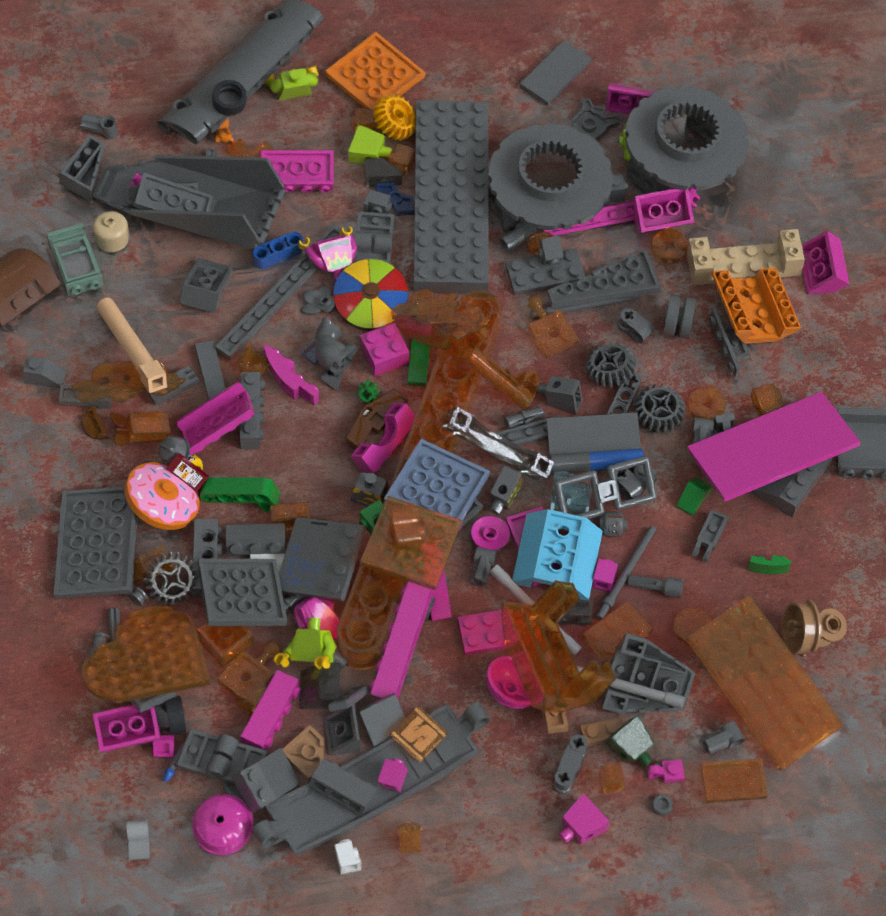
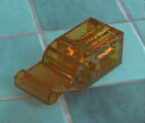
(141, 563)

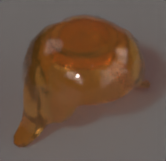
(252, 361)

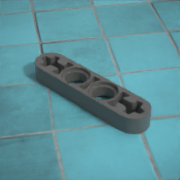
(626, 404)

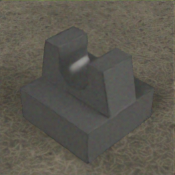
(724, 421)

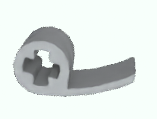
(138, 839)

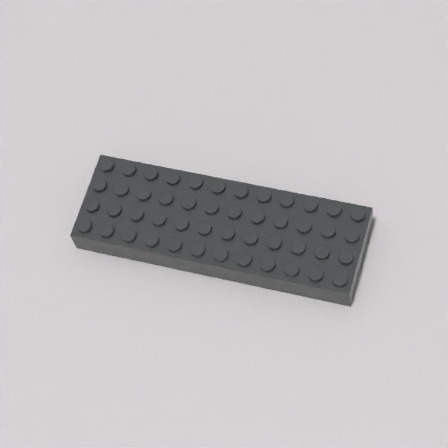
(451, 197)

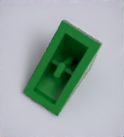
(693, 496)

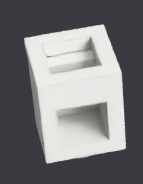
(347, 857)

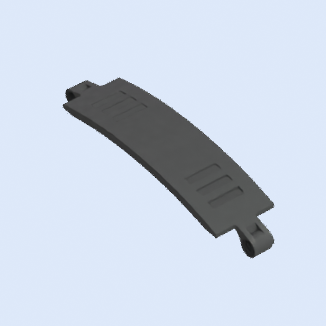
(311, 819)

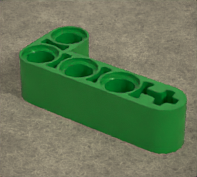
(241, 490)

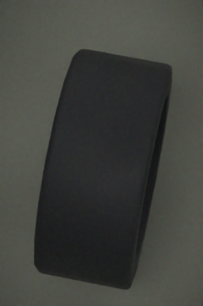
(229, 109)
(175, 715)

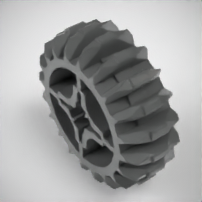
(610, 364)
(661, 415)
(166, 585)

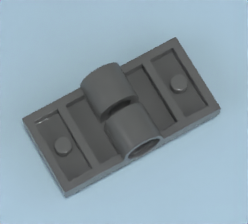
(374, 236)
(217, 756)

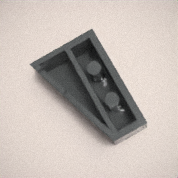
(83, 168)

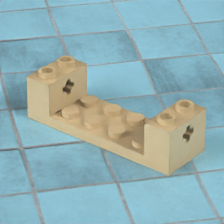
(745, 260)

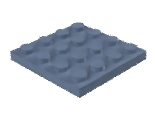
(439, 481)

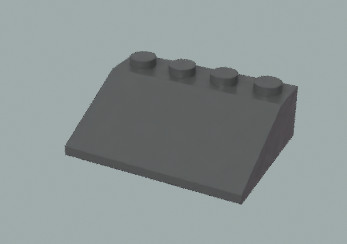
(791, 491)

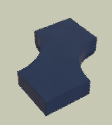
(402, 203)

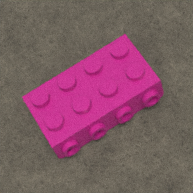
(303, 169)
(216, 417)

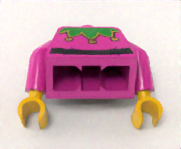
(332, 253)

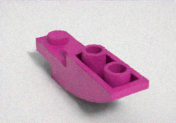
(284, 374)

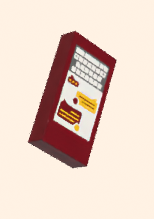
(187, 472)

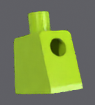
(367, 145)

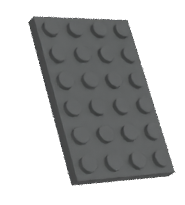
(95, 544)

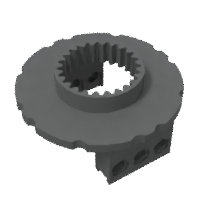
(660, 165)
(547, 209)

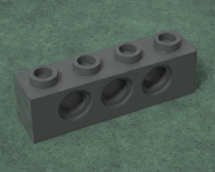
(204, 530)

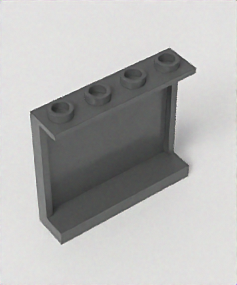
(870, 457)

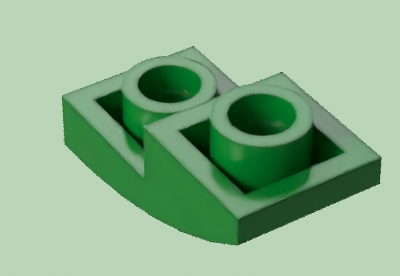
(777, 565)

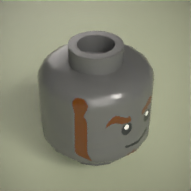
(612, 524)

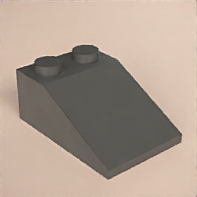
(205, 285)
(266, 780)

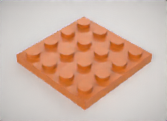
(374, 71)

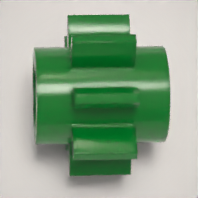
(371, 388)

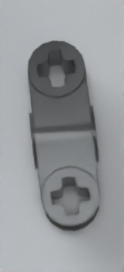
(570, 764)

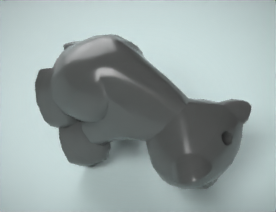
(329, 352)

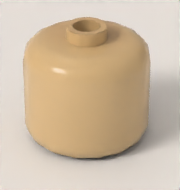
(111, 231)

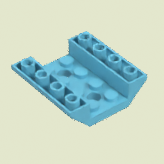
(544, 545)

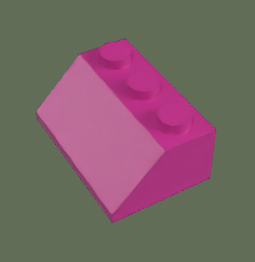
(625, 98)
(662, 210)
(824, 264)
(125, 727)

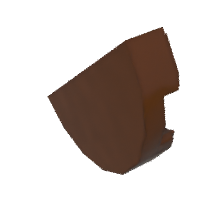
(92, 425)

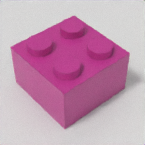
(384, 349)

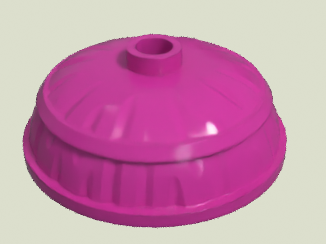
(506, 684)
(226, 836)

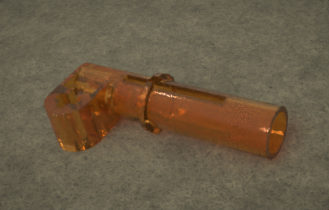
(502, 379)

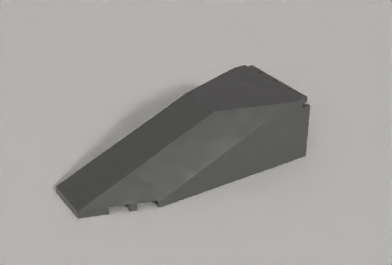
(242, 188)

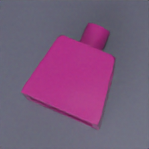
(583, 822)

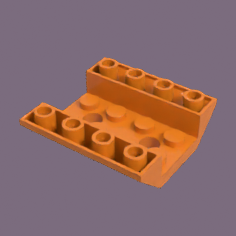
(764, 305)

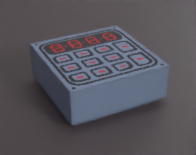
(310, 353)

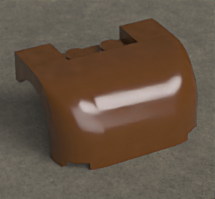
(23, 282)

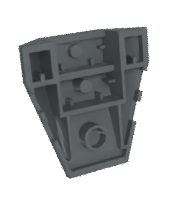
(650, 666)

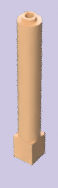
(150, 370)

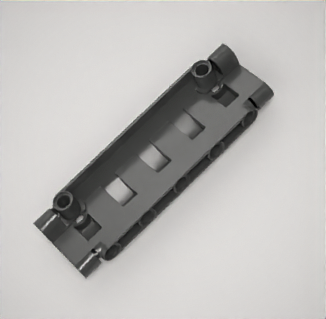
(248, 63)

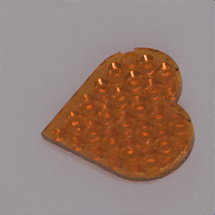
(151, 656)

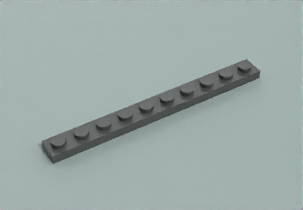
(270, 303)

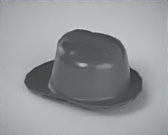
(171, 446)

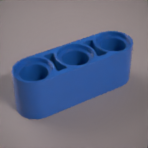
(273, 257)

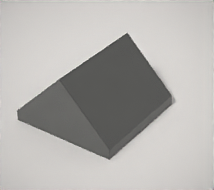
(342, 732)

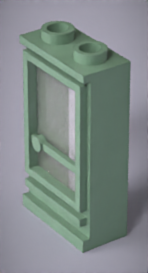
(75, 259)

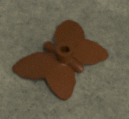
(122, 437)

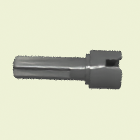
(670, 587)

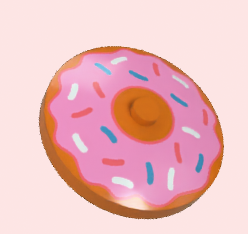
(160, 497)

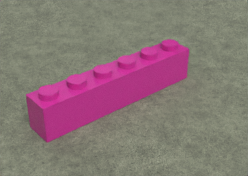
(402, 640)

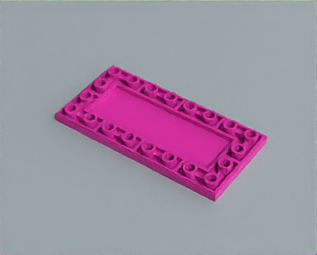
(773, 446)

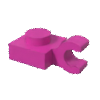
(670, 771)

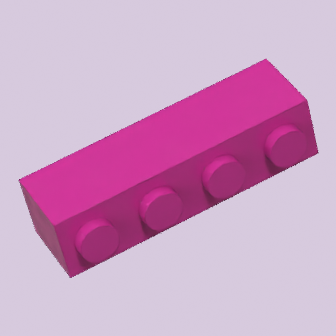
(270, 711)

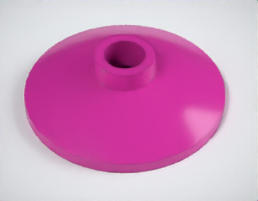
(490, 526)

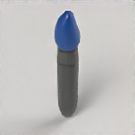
(169, 772)

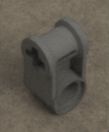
(635, 327)
(629, 484)

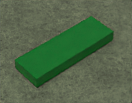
(418, 363)

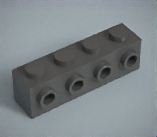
(250, 430)

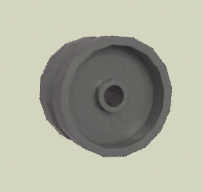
(679, 316)

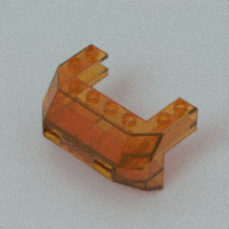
(543, 654)

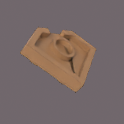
(306, 751)

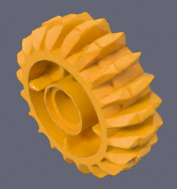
(395, 117)

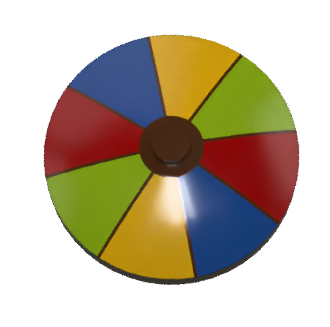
(368, 293)

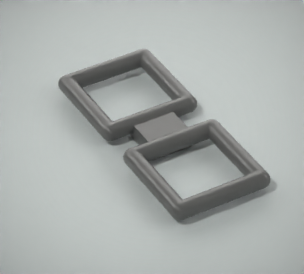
(608, 489)

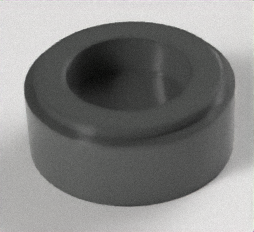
(662, 805)

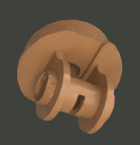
(807, 629)

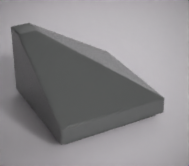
(333, 380)

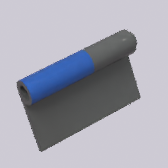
(593, 441)

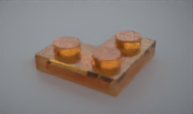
(240, 149)

